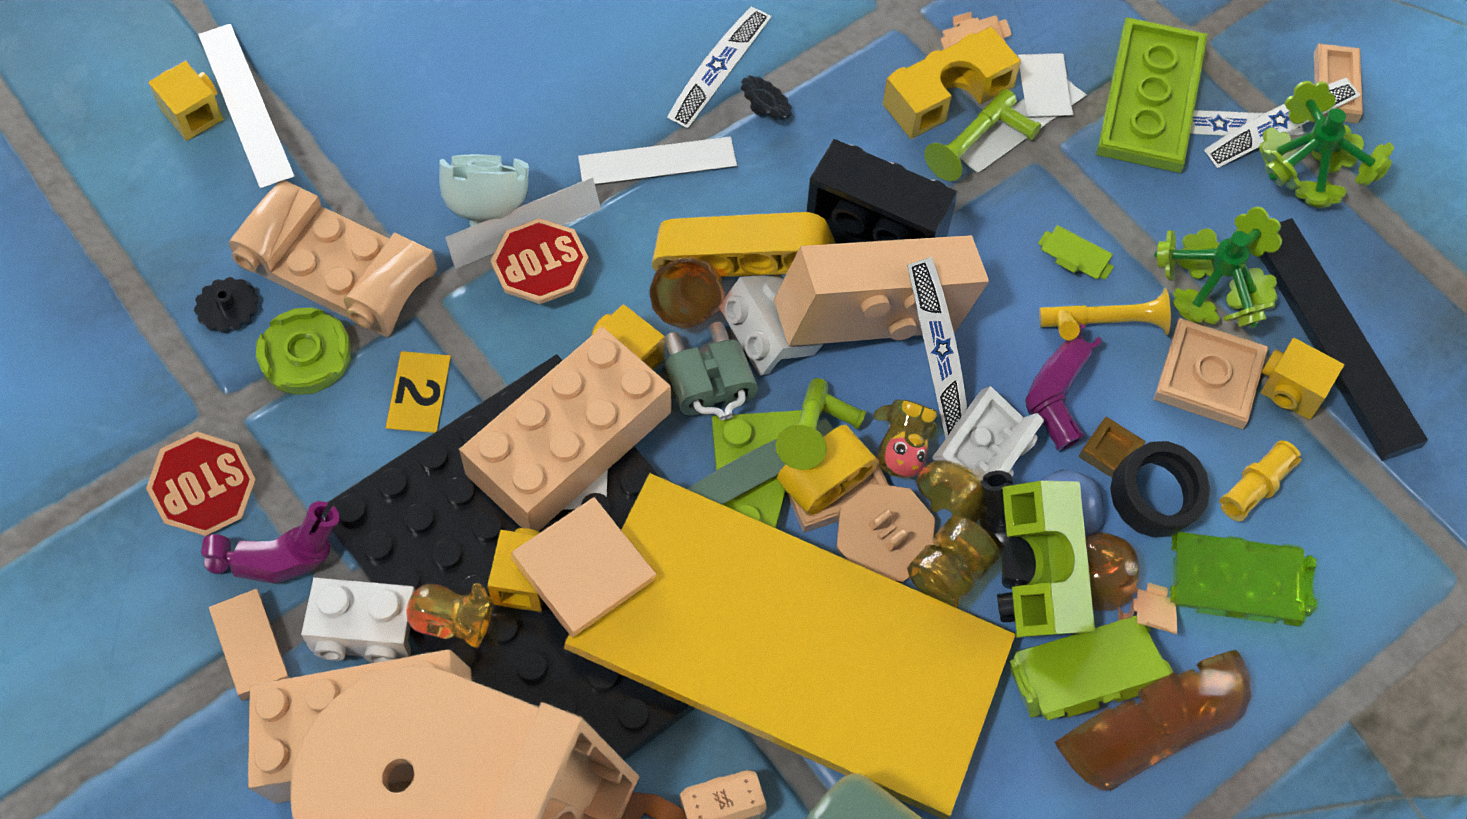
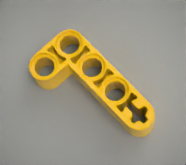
(741, 242)

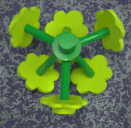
(1329, 144)
(1228, 258)

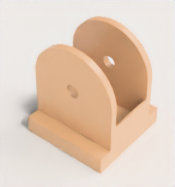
(468, 750)

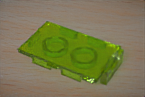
(1242, 578)

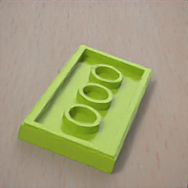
(1152, 95)

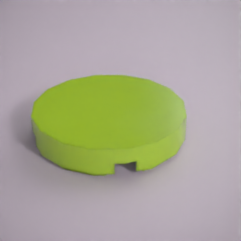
(303, 351)

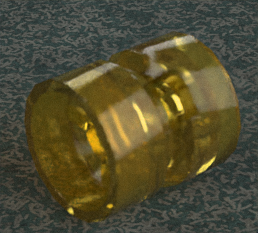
(953, 562)

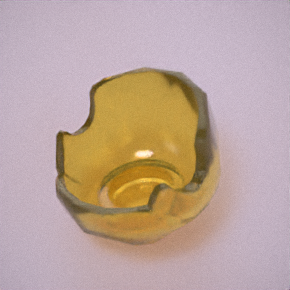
(952, 489)

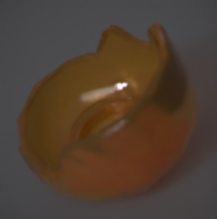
(686, 292)
(1112, 571)

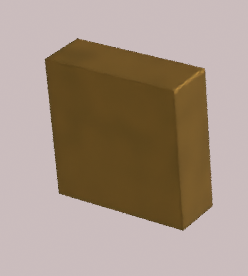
(1109, 446)

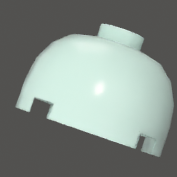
(482, 187)

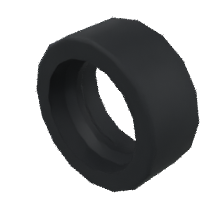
(1187, 472)

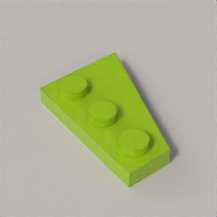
(740, 436)

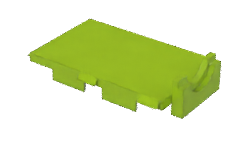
(1087, 669)

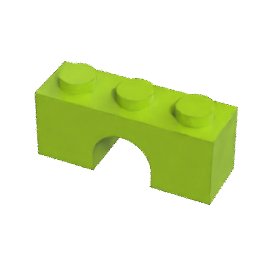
(1053, 524)

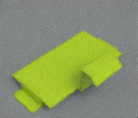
(1076, 253)

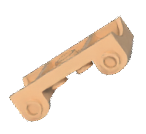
(331, 257)

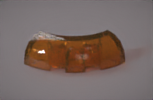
(1166, 720)

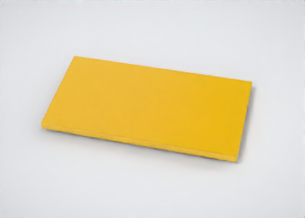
(801, 647)

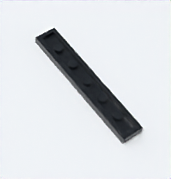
(1335, 333)

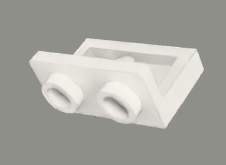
(756, 322)
(990, 435)
(357, 620)

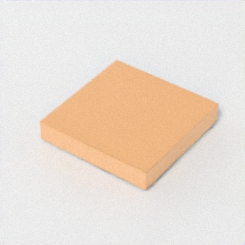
(1211, 373)
(583, 566)

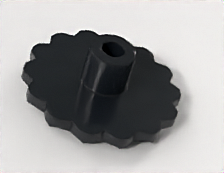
(765, 98)
(226, 304)

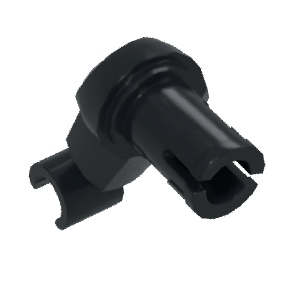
(1016, 552)

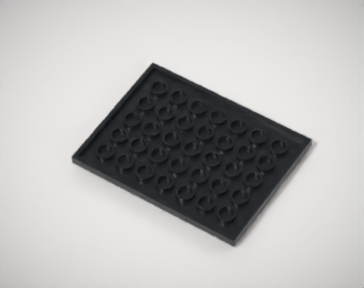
(433, 525)

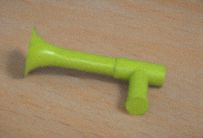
(945, 159)
(801, 444)

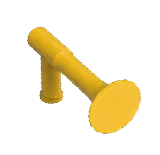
(1070, 317)

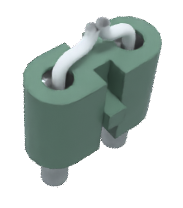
(710, 376)

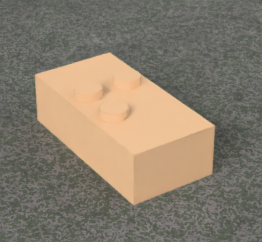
(867, 290)

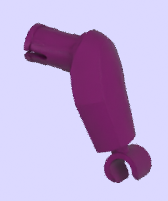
(1052, 385)
(277, 560)

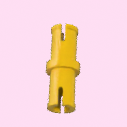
(1260, 480)

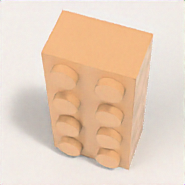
(566, 430)
(288, 707)

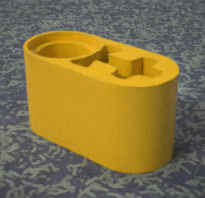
(843, 468)

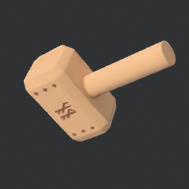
(725, 798)

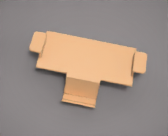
(965, 25)
(1153, 609)

